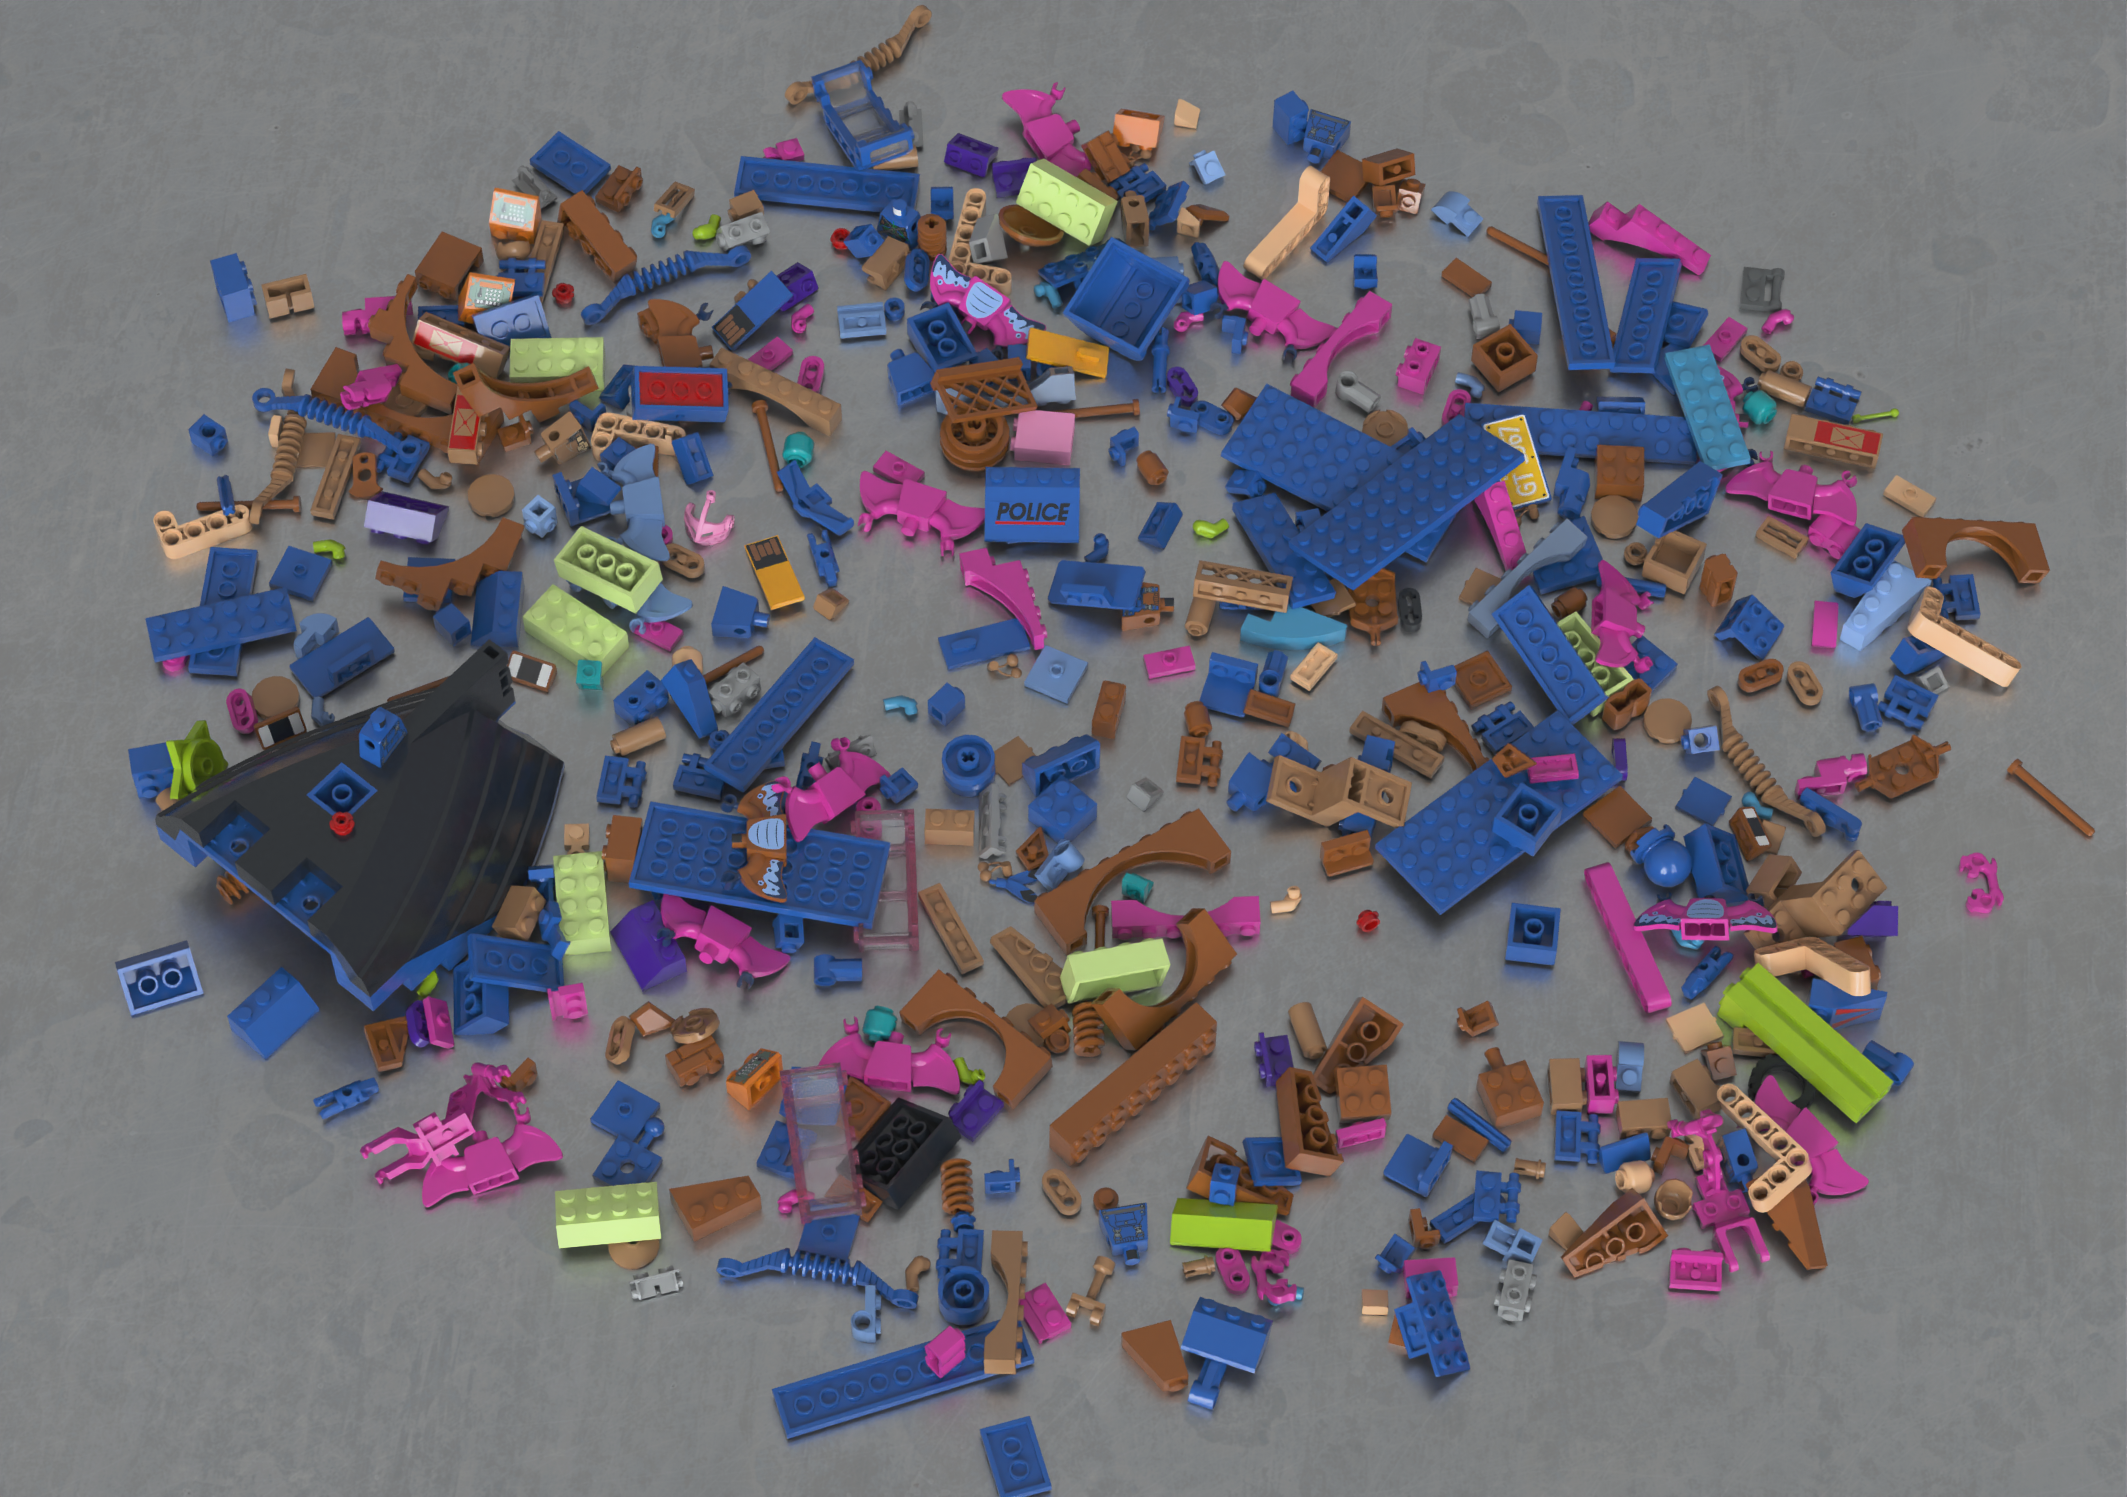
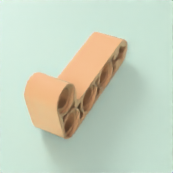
(641, 433)
(230, 527)

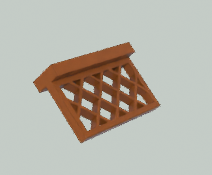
(978, 375)

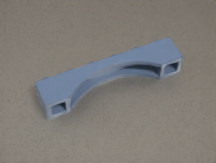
(1052, 386)
(1559, 546)

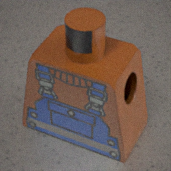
(1147, 608)

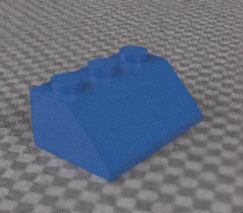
(1866, 560)
(498, 609)
(1071, 760)
(1717, 864)
(159, 977)
(478, 1005)
(272, 1013)
(1227, 1334)

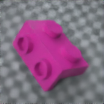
(1695, 1269)

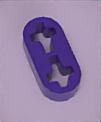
(1186, 384)
(1619, 756)
(417, 1024)

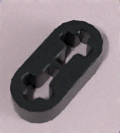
(1405, 610)

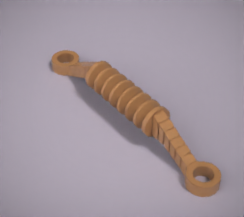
(894, 47)
(287, 453)
(1743, 757)

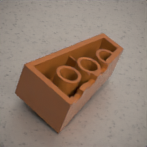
(597, 235)
(1304, 1125)

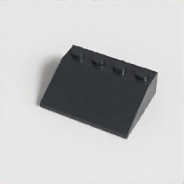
(903, 1150)

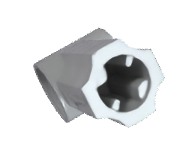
(1483, 318)
(1356, 391)

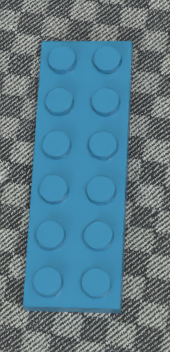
(1707, 407)

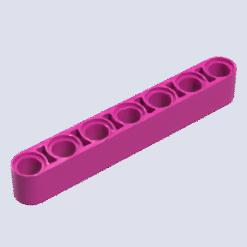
(1629, 943)

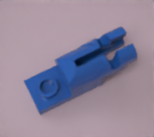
(1571, 486)

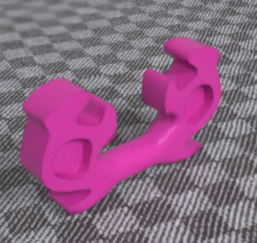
(1984, 901)
(1275, 1261)

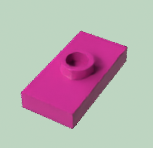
(1726, 338)
(772, 354)
(897, 469)
(661, 634)
(1169, 662)
(1553, 768)
(438, 1022)
(1360, 1133)

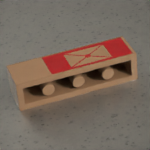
(460, 344)
(466, 433)
(1833, 441)

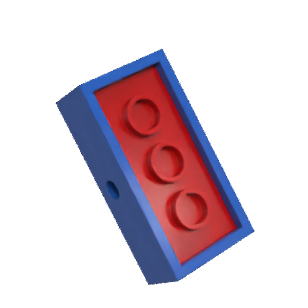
(679, 394)

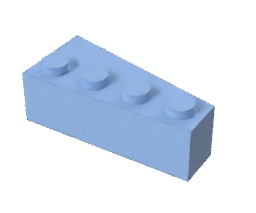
(1883, 605)

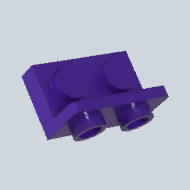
(970, 154)
(1009, 176)
(800, 282)
(1274, 1056)
(974, 1111)

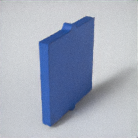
(1703, 801)

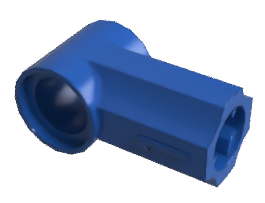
(1273, 673)
(1865, 701)
(829, 970)
(1892, 1064)
(1206, 1389)

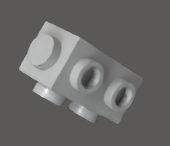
(743, 232)
(734, 690)
(1513, 1297)

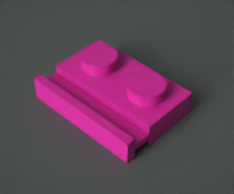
(568, 1001)
(1044, 1313)

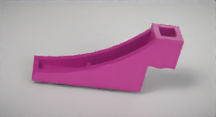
(1647, 231)
(1501, 520)
(1008, 585)

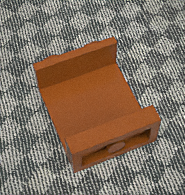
(447, 265)

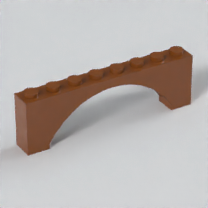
(342, 371)
(1434, 712)
(1185, 841)

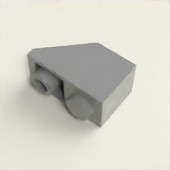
(987, 240)

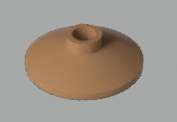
(634, 1255)

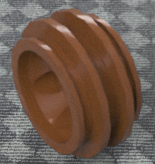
(981, 449)

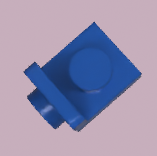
(1001, 1181)

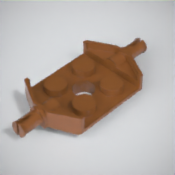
(1378, 618)
(1915, 755)

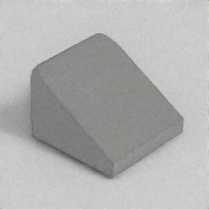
(1932, 680)
(1144, 793)

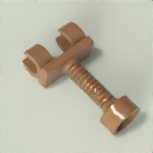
(1103, 1267)

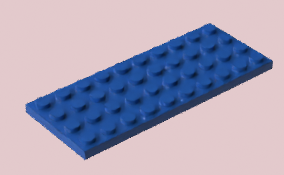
(1313, 455)
(1406, 501)
(1451, 841)
(825, 875)

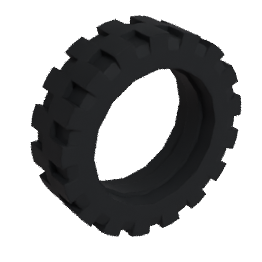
(1776, 1063)

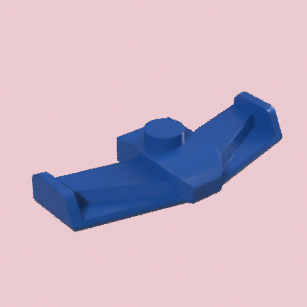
(812, 501)
(549, 921)

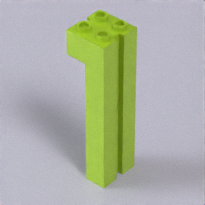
(1804, 1041)

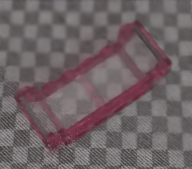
(897, 908)
(822, 1142)

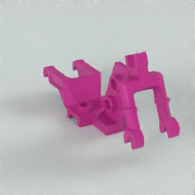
(438, 1137)
(1719, 1206)

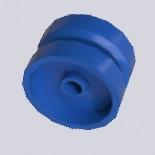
(968, 765)

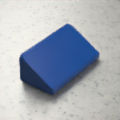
(617, 390)
(692, 458)
(1161, 524)
(1623, 1151)

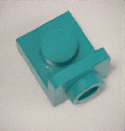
(589, 675)
(1136, 887)

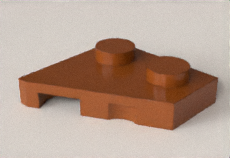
(387, 1042)

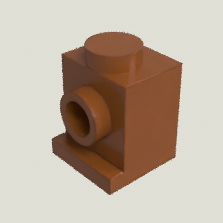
(649, 324)

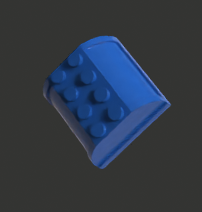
(1125, 299)

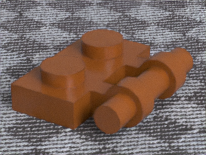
(1191, 760)

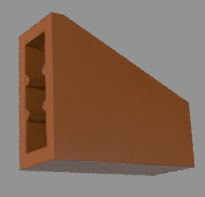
(1158, 1354)

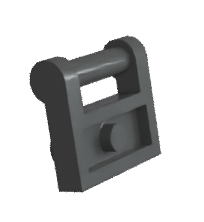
(1754, 289)

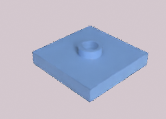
(1056, 674)

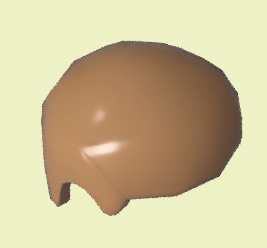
(516, 249)
(1673, 1199)

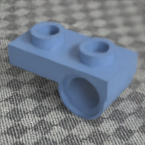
(1058, 864)
(867, 1316)

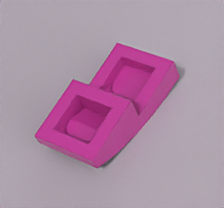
(1824, 624)

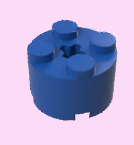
(959, 1308)

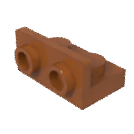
(619, 188)
(1346, 853)

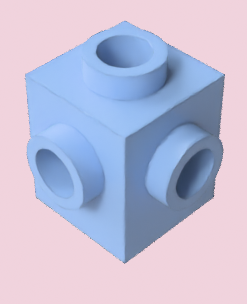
(539, 516)

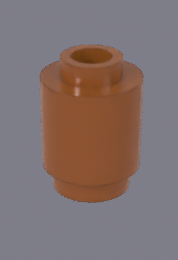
(1152, 468)
(1569, 602)
(1197, 719)

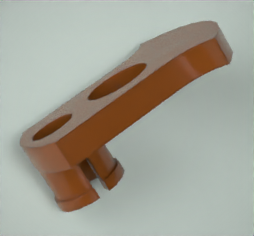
(368, 488)

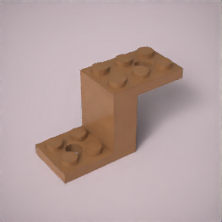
(1339, 791)
(1824, 906)

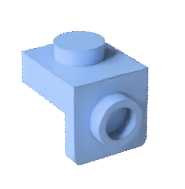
(1207, 166)

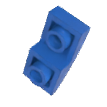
(541, 873)

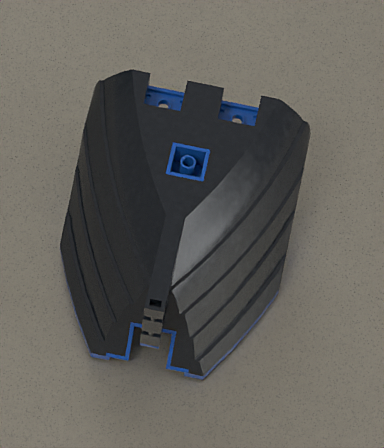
(431, 839)

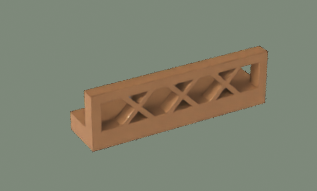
(1242, 590)

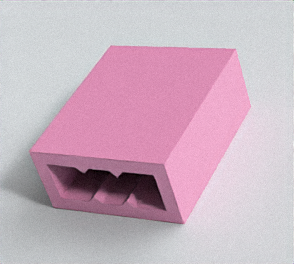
(1043, 437)

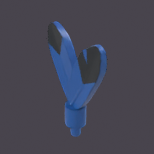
(1017, 883)

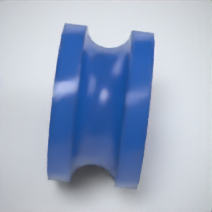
(894, 315)

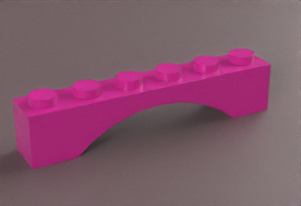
(1367, 318)
(1135, 920)

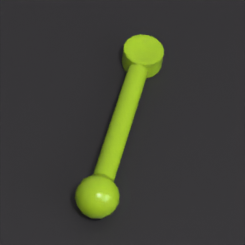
(1858, 418)

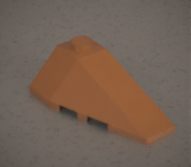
(1357, 1042)
(1215, 1152)
(1798, 1222)
(1618, 1232)

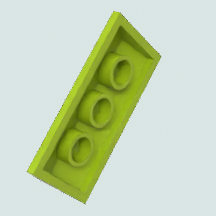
(1223, 1226)

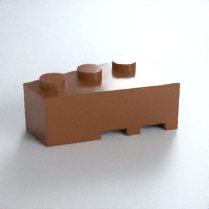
(714, 1204)

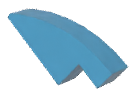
(1293, 630)

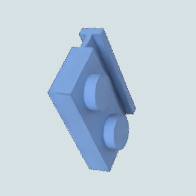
(861, 320)

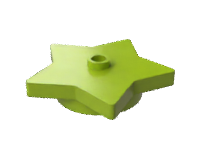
(194, 760)

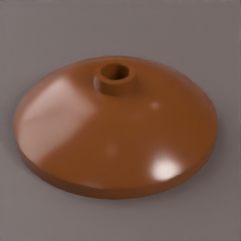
(1027, 227)

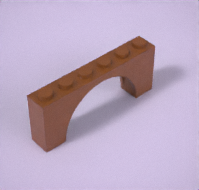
(2014, 541)
(1205, 956)
(945, 999)

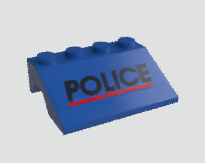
(1032, 504)

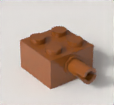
(1508, 1091)

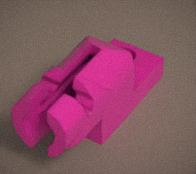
(359, 318)
(371, 387)
(1833, 775)

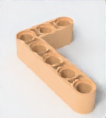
(1294, 226)
(960, 254)
(1957, 642)
(1818, 958)
(1769, 1142)

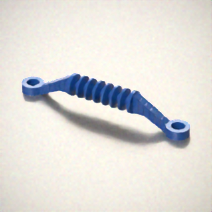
(692, 259)
(337, 417)
(782, 1260)

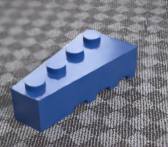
(1681, 501)
(1380, 754)

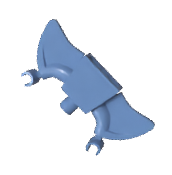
(640, 504)
(658, 607)

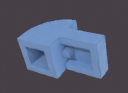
(1454, 208)
(315, 630)
(1629, 1066)
(1511, 1243)

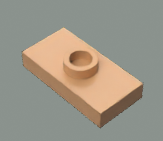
(1909, 496)
(1313, 666)

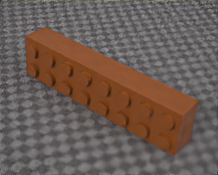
(1133, 1085)

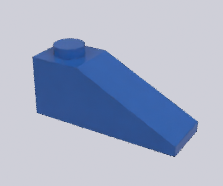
(1344, 229)
(1914, 655)
(691, 695)

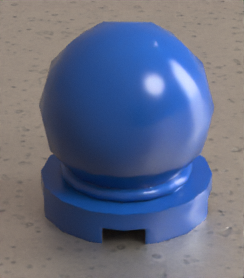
(1664, 859)

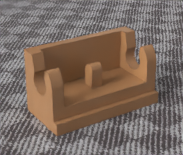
(886, 262)

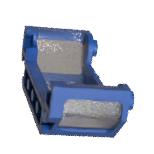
(859, 117)

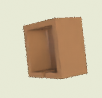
(1674, 560)

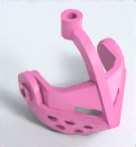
(701, 526)

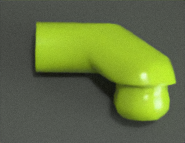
(707, 230)
(1209, 529)
(330, 545)
(428, 984)
(966, 1075)

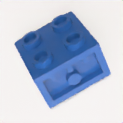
(575, 510)
(1751, 625)
(1228, 684)
(1418, 1164)

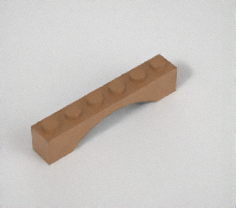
(810, 406)
(1002, 1342)

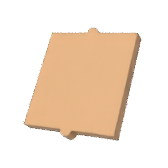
(1694, 1028)

